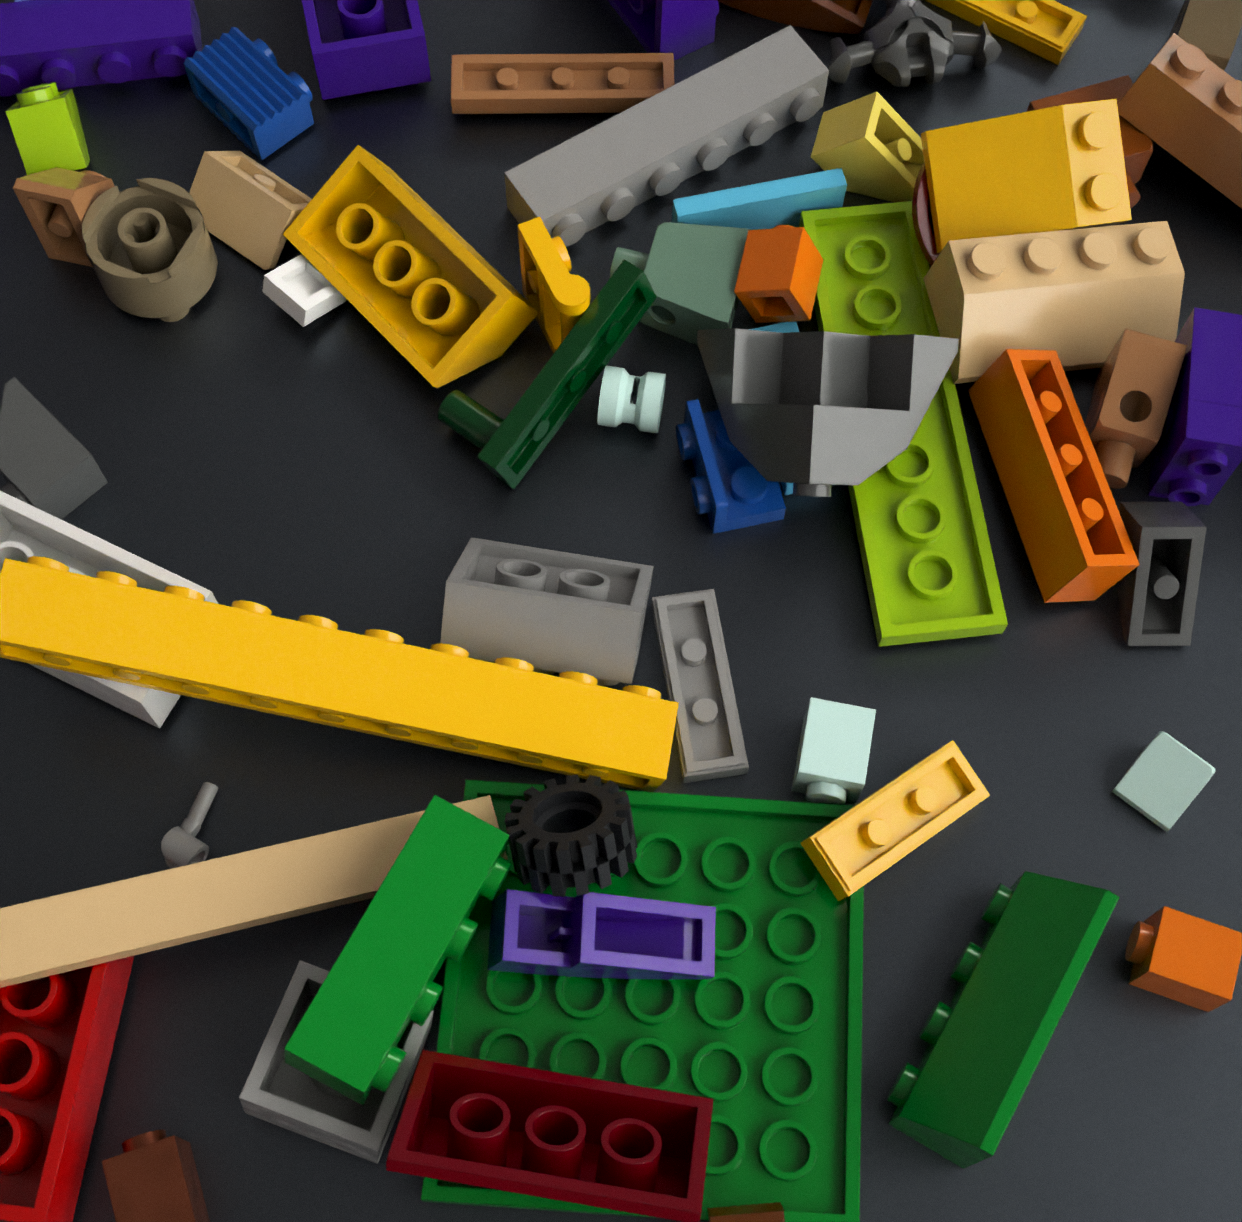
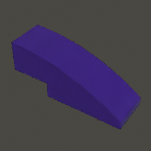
(601, 936)

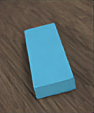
(763, 203)

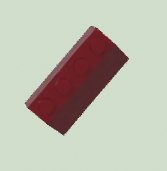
(554, 1136)

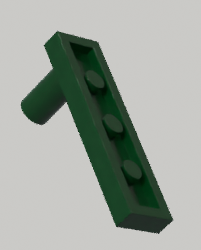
(516, 442)

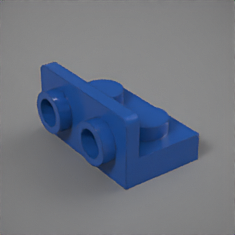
(725, 481)

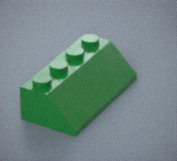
(1000, 1015)

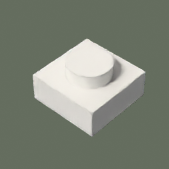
(301, 290)

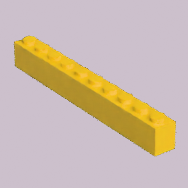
(332, 675)

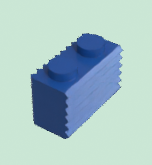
(250, 92)

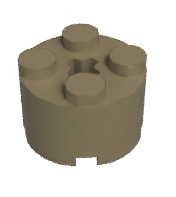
(150, 249)

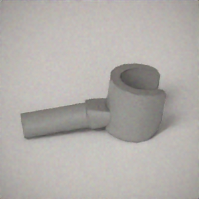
(179, 843)

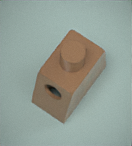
(1132, 402)

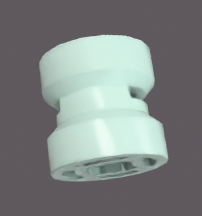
(618, 394)

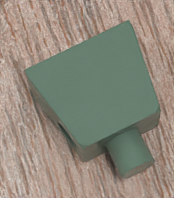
(691, 275)

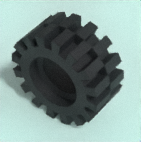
(571, 835)

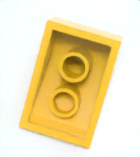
(1027, 173)

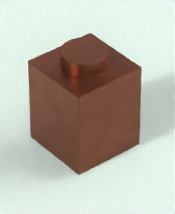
(155, 1181)

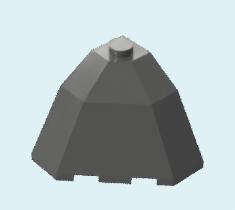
(822, 401)

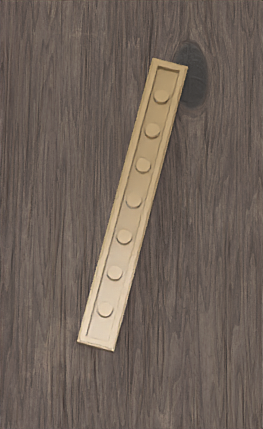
(204, 898)

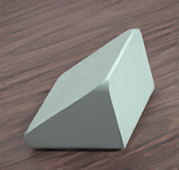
(1164, 780)

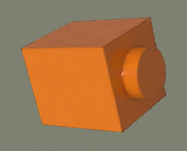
(779, 274)
(1185, 958)

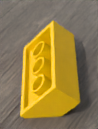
(408, 271)

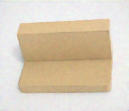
(246, 205)

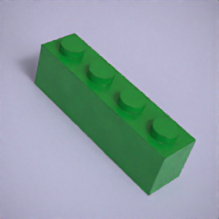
(397, 951)

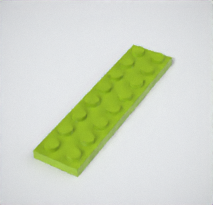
(922, 511)

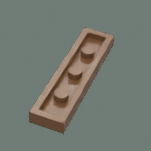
(557, 82)

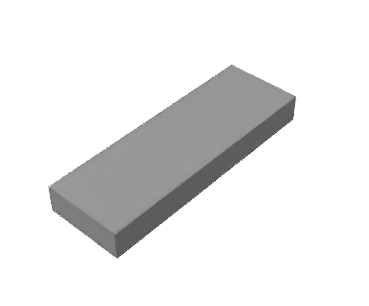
(701, 682)

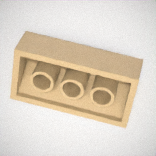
(1055, 293)

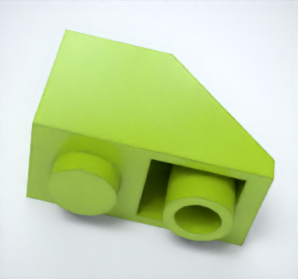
(48, 129)

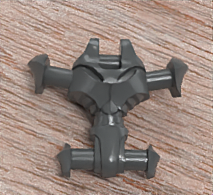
(911, 44)

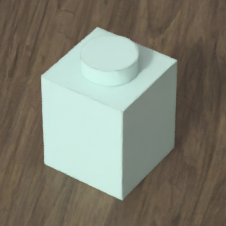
(833, 752)

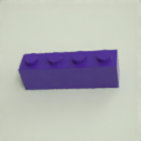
(94, 41)

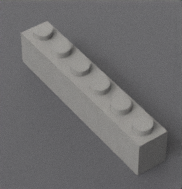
(669, 137)

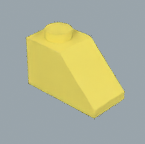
(871, 147)

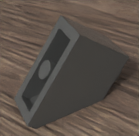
(41, 457)
(1162, 591)

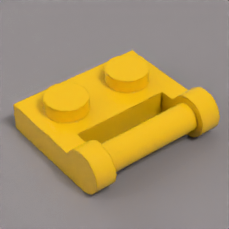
(548, 284)

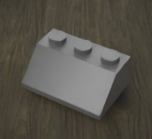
(547, 609)

